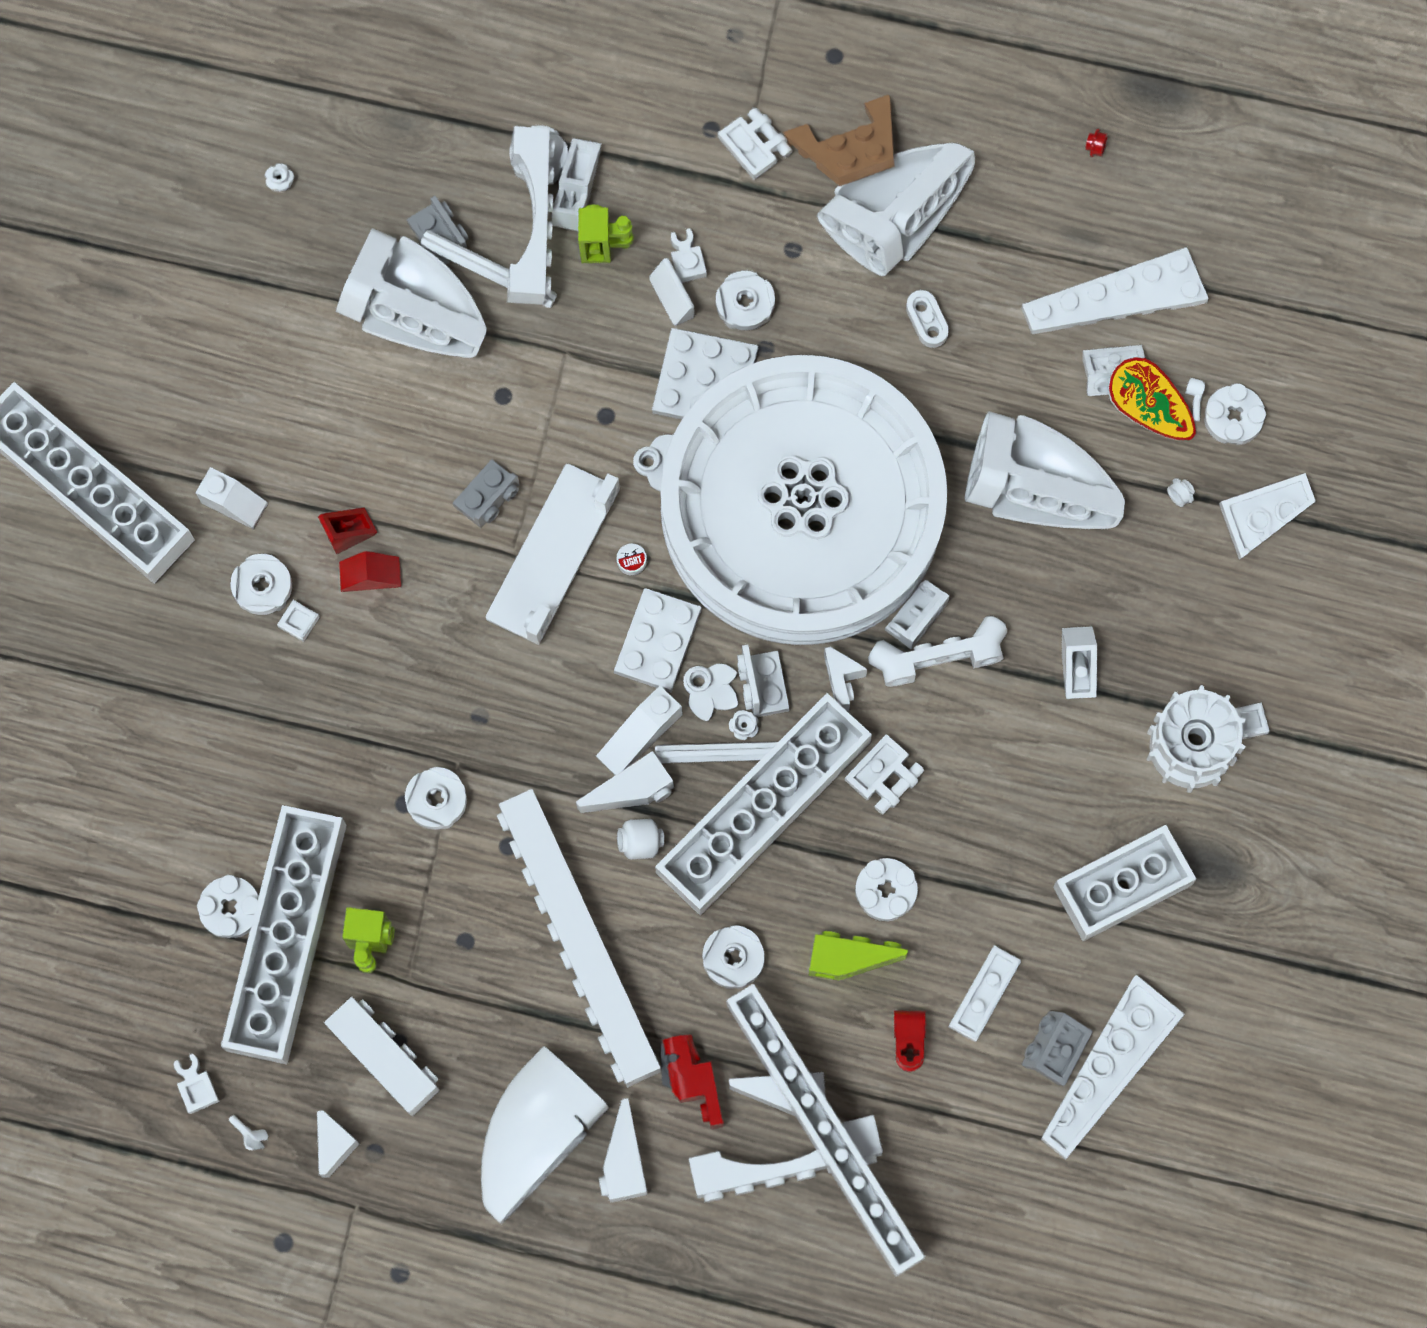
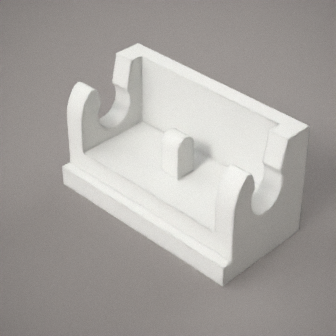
(918, 614)

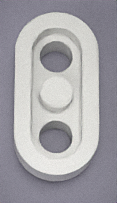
(927, 320)

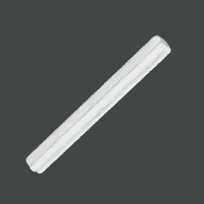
(472, 261)
(713, 752)

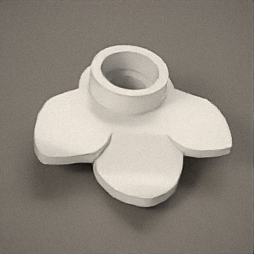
(656, 452)
(713, 693)

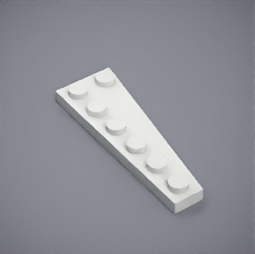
(1142, 288)
(1123, 1047)

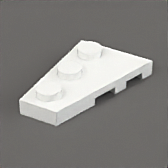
(1264, 511)

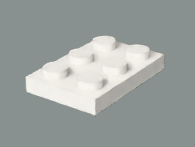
(657, 640)

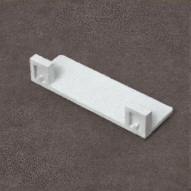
(553, 553)

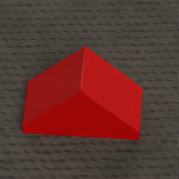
(347, 528)
(369, 572)

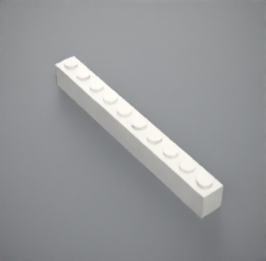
(579, 938)
(825, 1130)

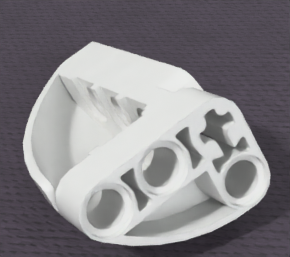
(897, 208)
(411, 298)
(1040, 477)
(534, 1131)

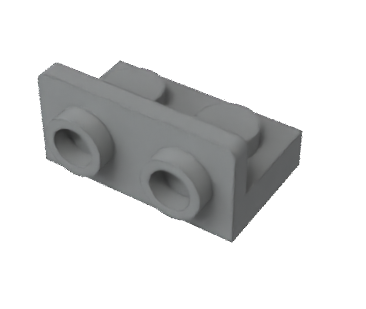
(437, 220)
(487, 493)
(1056, 1047)

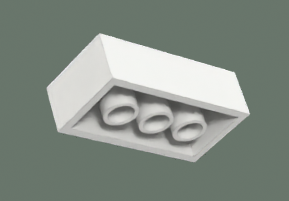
(1150, 867)

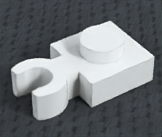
(687, 261)
(197, 1088)

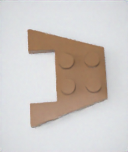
(855, 152)

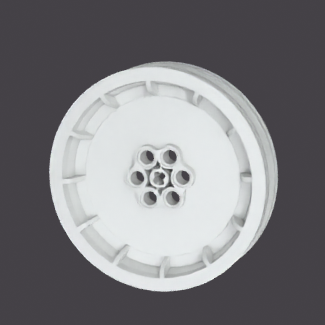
(809, 419)

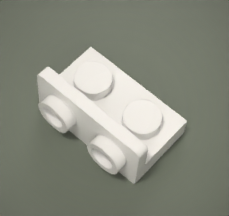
(1100, 364)

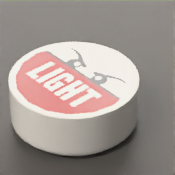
(631, 559)

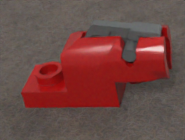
(688, 1078)

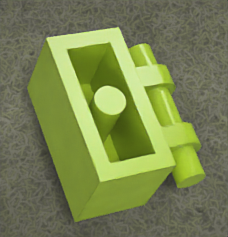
(598, 235)
(366, 933)

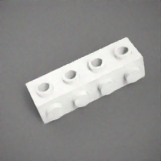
(382, 1056)

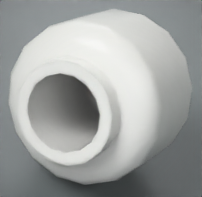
(640, 839)

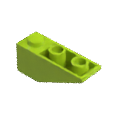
(845, 958)

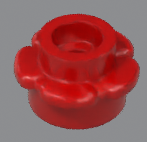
(1096, 143)

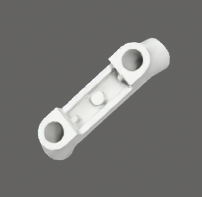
(900, 667)

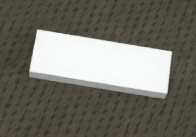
(984, 993)

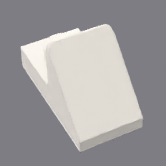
(842, 669)

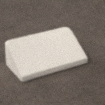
(672, 293)

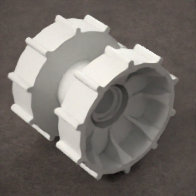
(1200, 714)

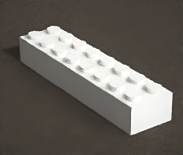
(89, 485)
(763, 804)
(284, 935)

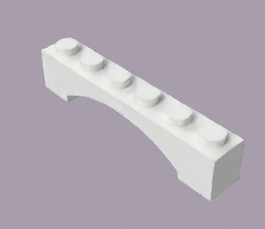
(531, 154)
(718, 1175)

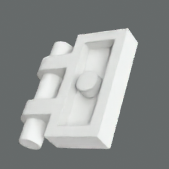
(747, 146)
(877, 768)

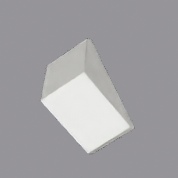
(333, 1144)

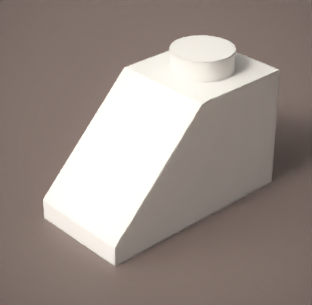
(230, 498)
(1079, 662)

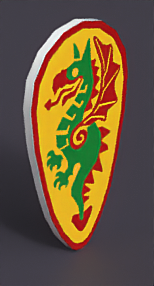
(1150, 399)

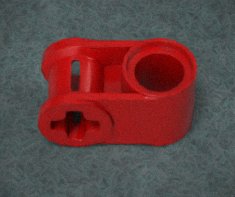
(909, 1034)

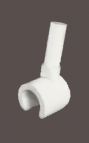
(1195, 388)
(252, 1139)

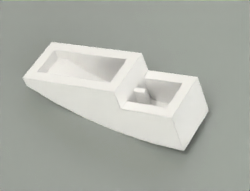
(575, 183)

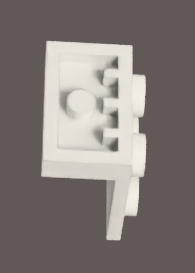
(765, 683)

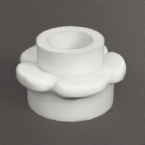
(282, 184)
(1181, 492)
(744, 717)

